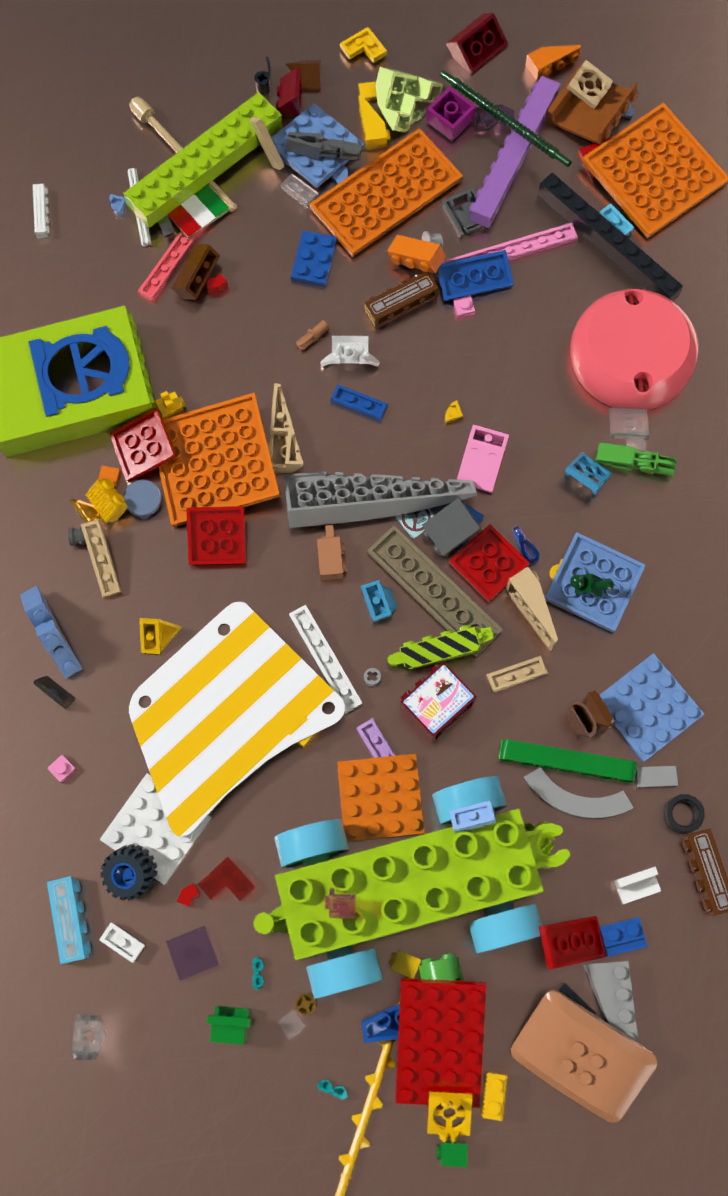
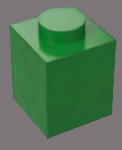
(452, 1153)

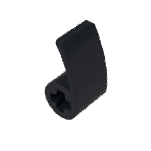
(263, 80)

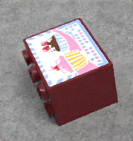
(437, 701)

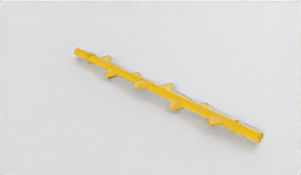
(362, 1119)

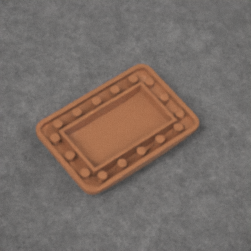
(583, 1056)

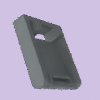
(460, 216)

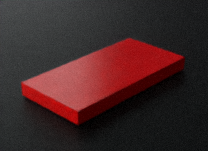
(572, 942)

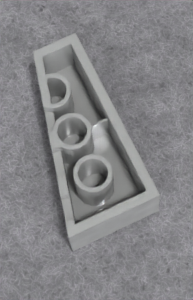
(614, 995)

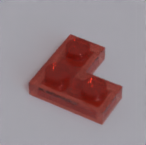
(226, 875)

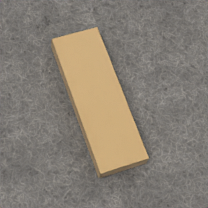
(267, 143)
(517, 674)

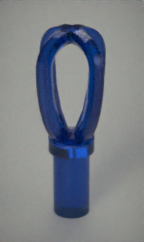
(524, 540)

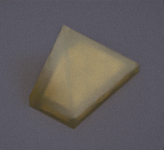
(85, 510)

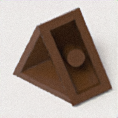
(310, 73)

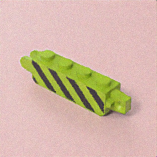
(441, 648)

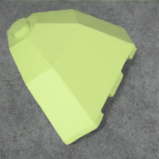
(404, 97)

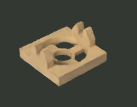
(574, 87)

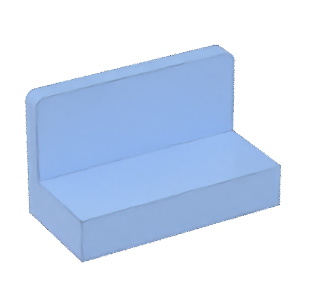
(472, 816)

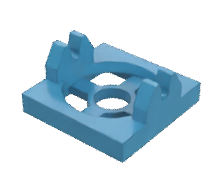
(599, 472)

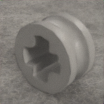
(372, 683)

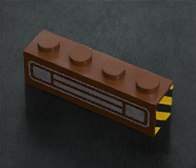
(401, 299)
(709, 870)

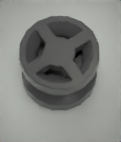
(76, 536)

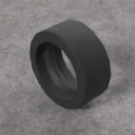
(668, 814)

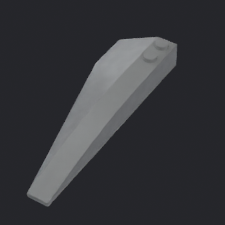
(337, 498)

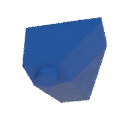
(382, 1026)

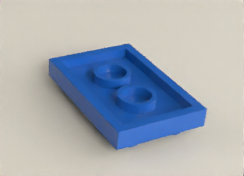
(314, 258)

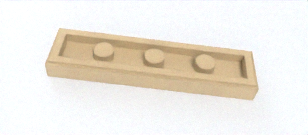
(101, 558)

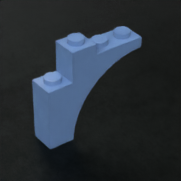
(49, 631)

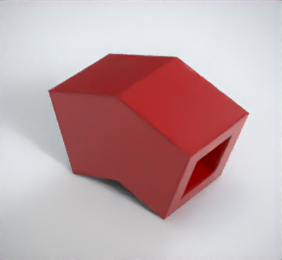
(216, 284)
(188, 894)

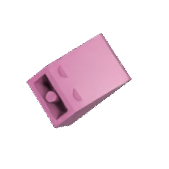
(483, 457)

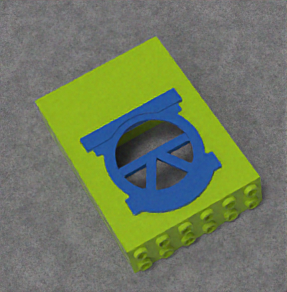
(42, 416)

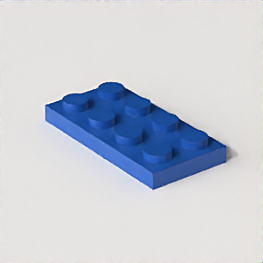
(475, 275)

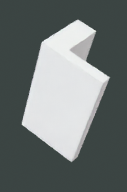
(637, 885)

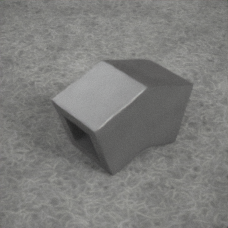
(166, 227)

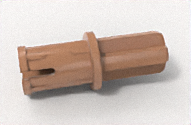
(312, 335)

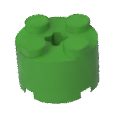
(445, 969)

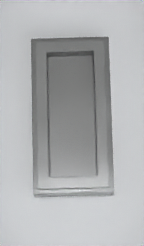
(656, 776)

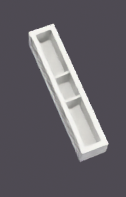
(41, 210)

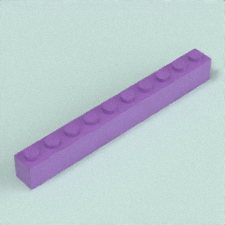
(513, 154)

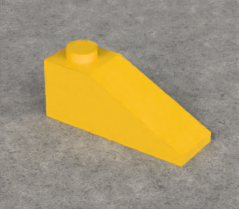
(373, 126)

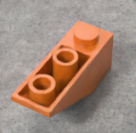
(552, 58)

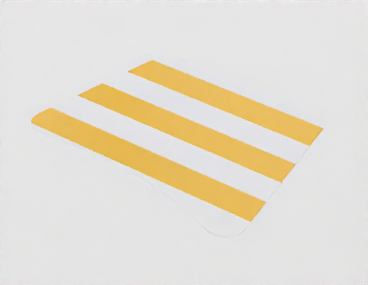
(224, 713)

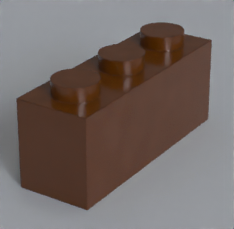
(195, 271)

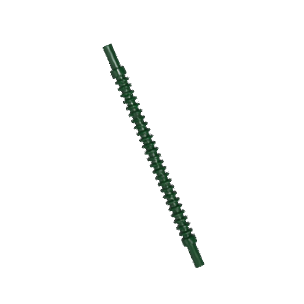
(496, 111)

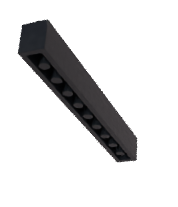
(608, 238)

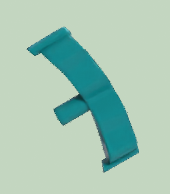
(257, 978)
(338, 1091)

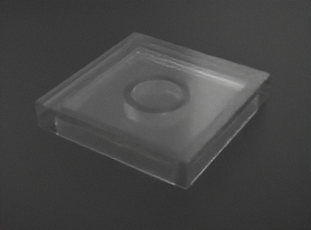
(628, 423)

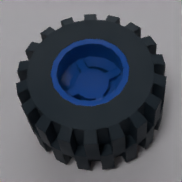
(129, 872)

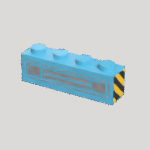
(68, 920)

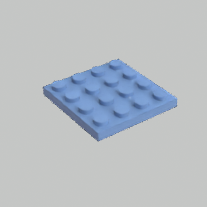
(313, 121)
(592, 557)
(649, 707)

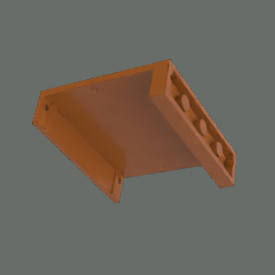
(580, 119)

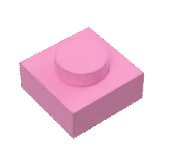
(463, 306)
(61, 768)

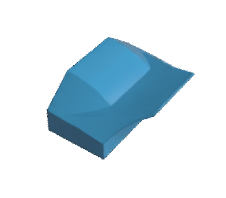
(378, 600)

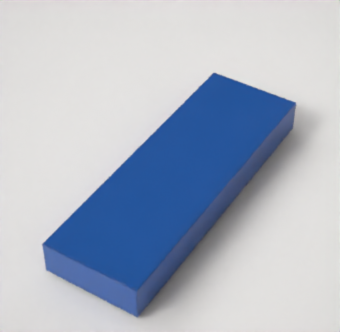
(359, 402)

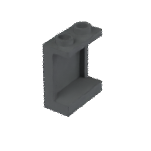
(451, 527)

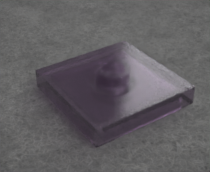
(192, 953)

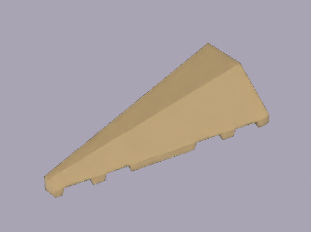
(283, 442)

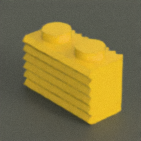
(106, 500)
(494, 1095)

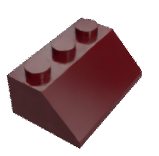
(477, 42)

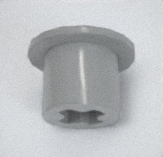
(433, 238)

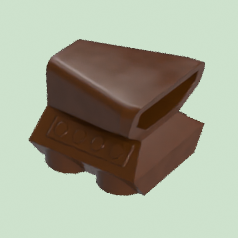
(590, 715)

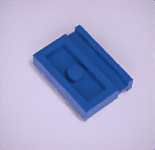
(623, 936)

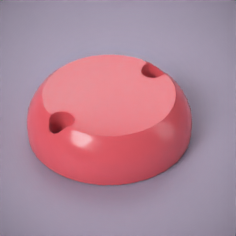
(632, 344)

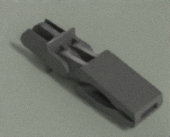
(315, 146)

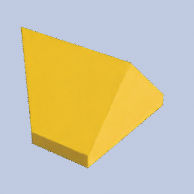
(156, 634)

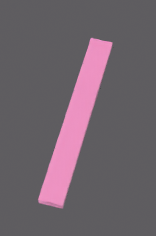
(529, 244)

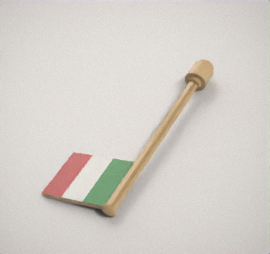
(204, 205)

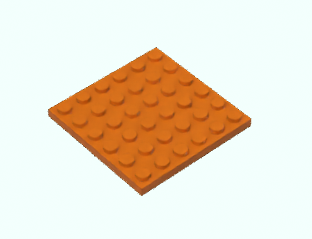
(655, 170)
(219, 458)

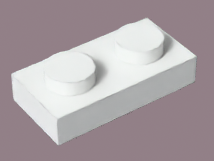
(122, 942)

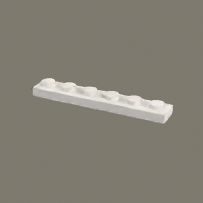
(325, 657)

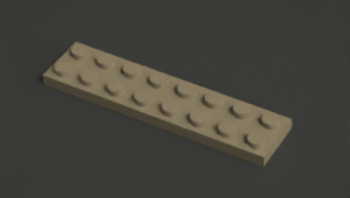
(429, 584)

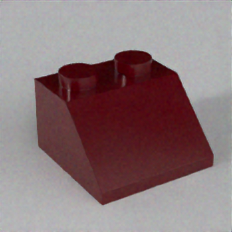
(290, 95)

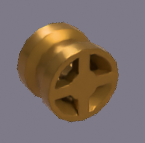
(303, 1004)

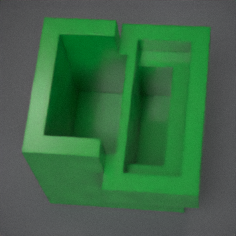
(229, 1025)

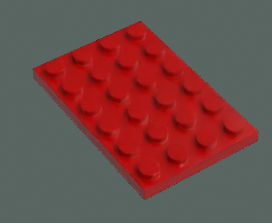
(440, 1039)

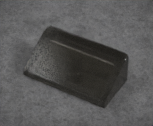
(54, 691)

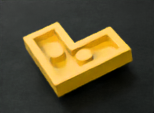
(366, 42)

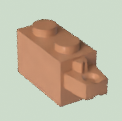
(330, 556)

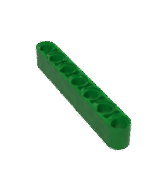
(567, 761)

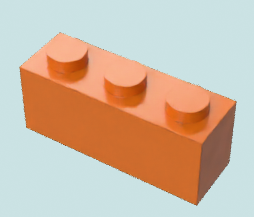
(416, 253)

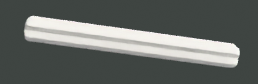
(143, 229)

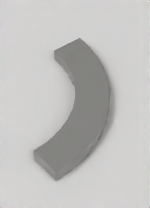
(573, 804)

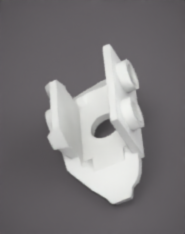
(350, 350)

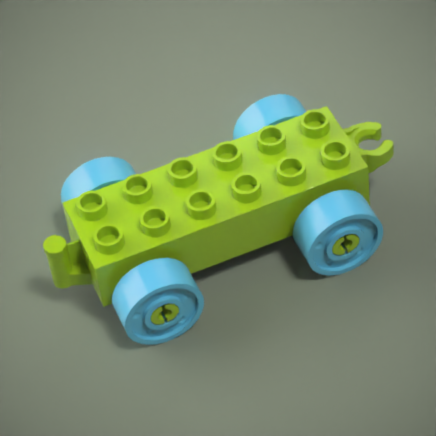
(408, 886)

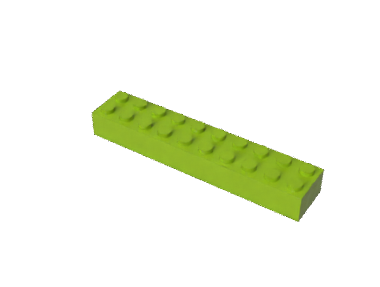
(201, 161)

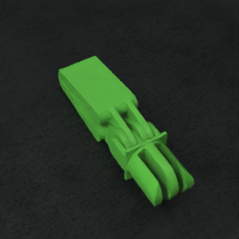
(630, 458)

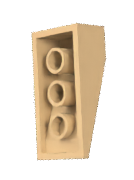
(529, 598)

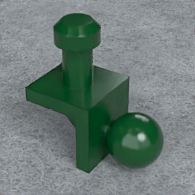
(590, 584)

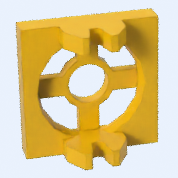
(453, 1101)

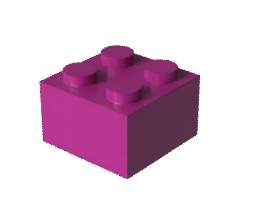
(450, 113)

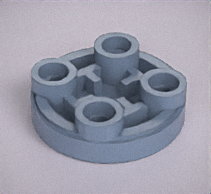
(142, 498)

